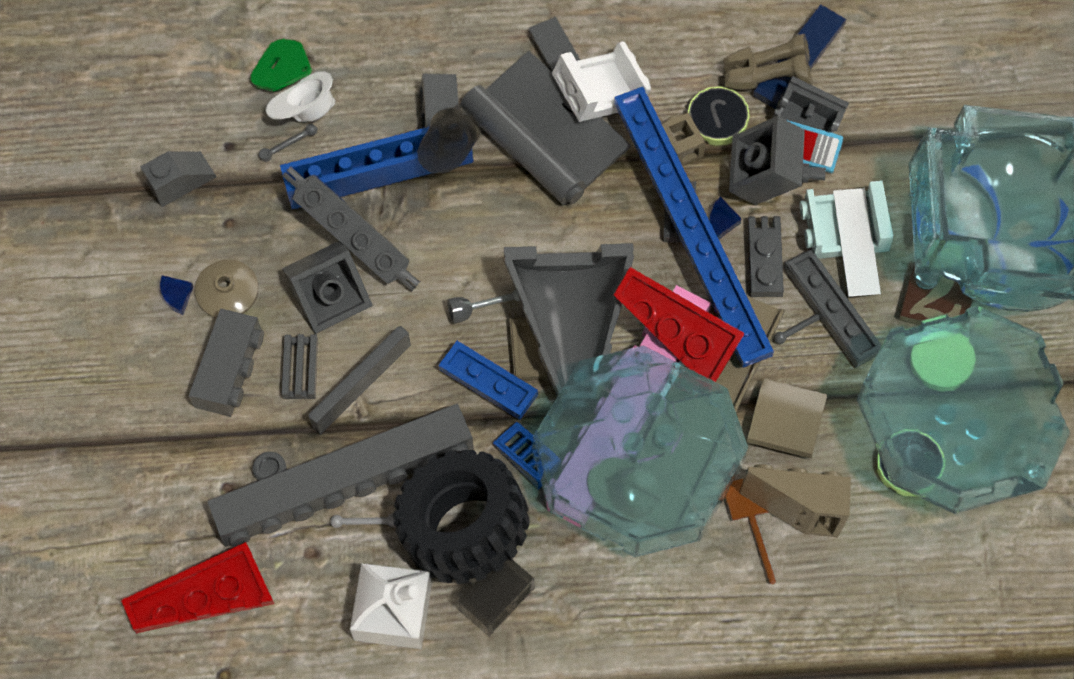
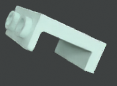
(823, 224)

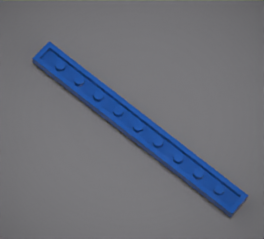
(692, 224)

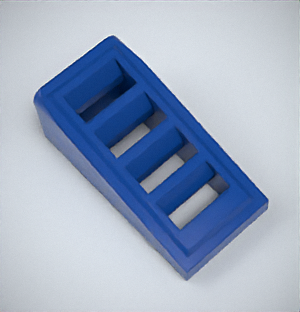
(518, 461)

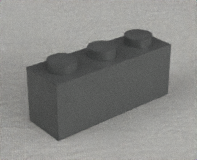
(226, 363)

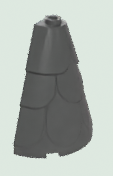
(569, 302)

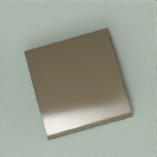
(787, 418)

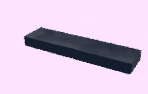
(820, 33)

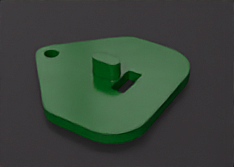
(289, 68)

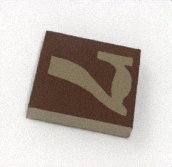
(934, 302)

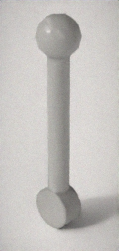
(337, 521)

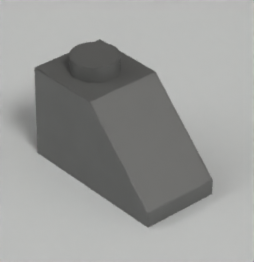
(176, 174)

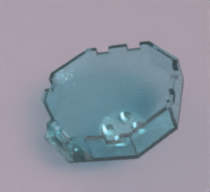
(965, 410)
(639, 450)

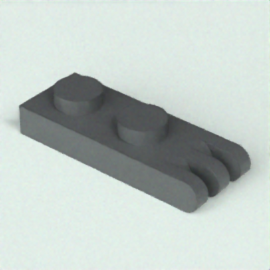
(765, 258)

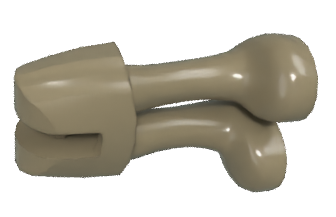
(745, 69)

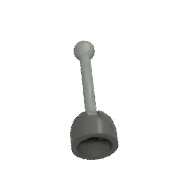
(461, 308)

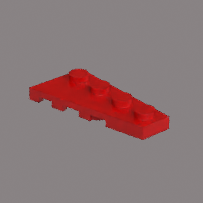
(684, 328)
(204, 591)

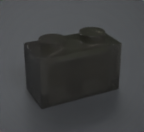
(495, 597)

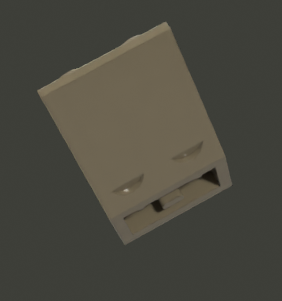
(802, 499)

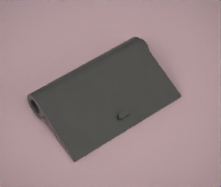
(529, 121)

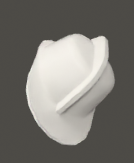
(305, 100)

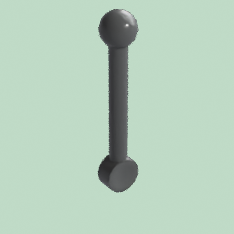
(266, 154)
(780, 337)

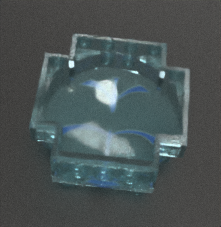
(996, 207)

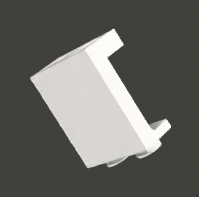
(595, 81)

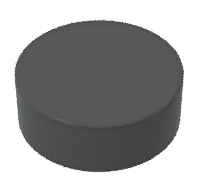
(268, 465)

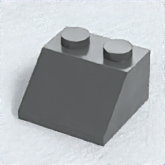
(327, 286)

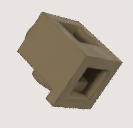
(691, 143)

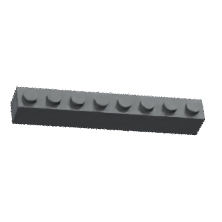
(338, 476)

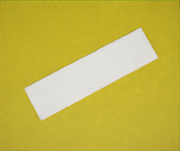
(856, 242)

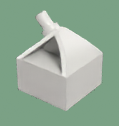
(391, 606)

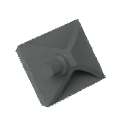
(769, 161)

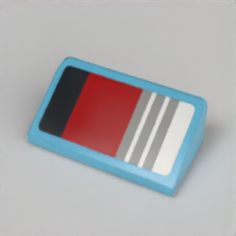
(820, 147)

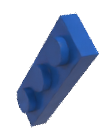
(488, 380)

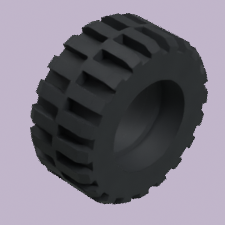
(479, 546)

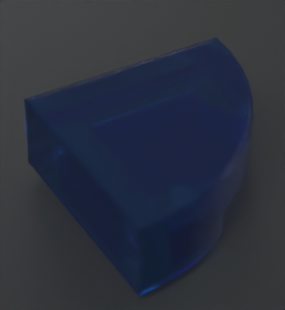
(723, 218)
(176, 293)

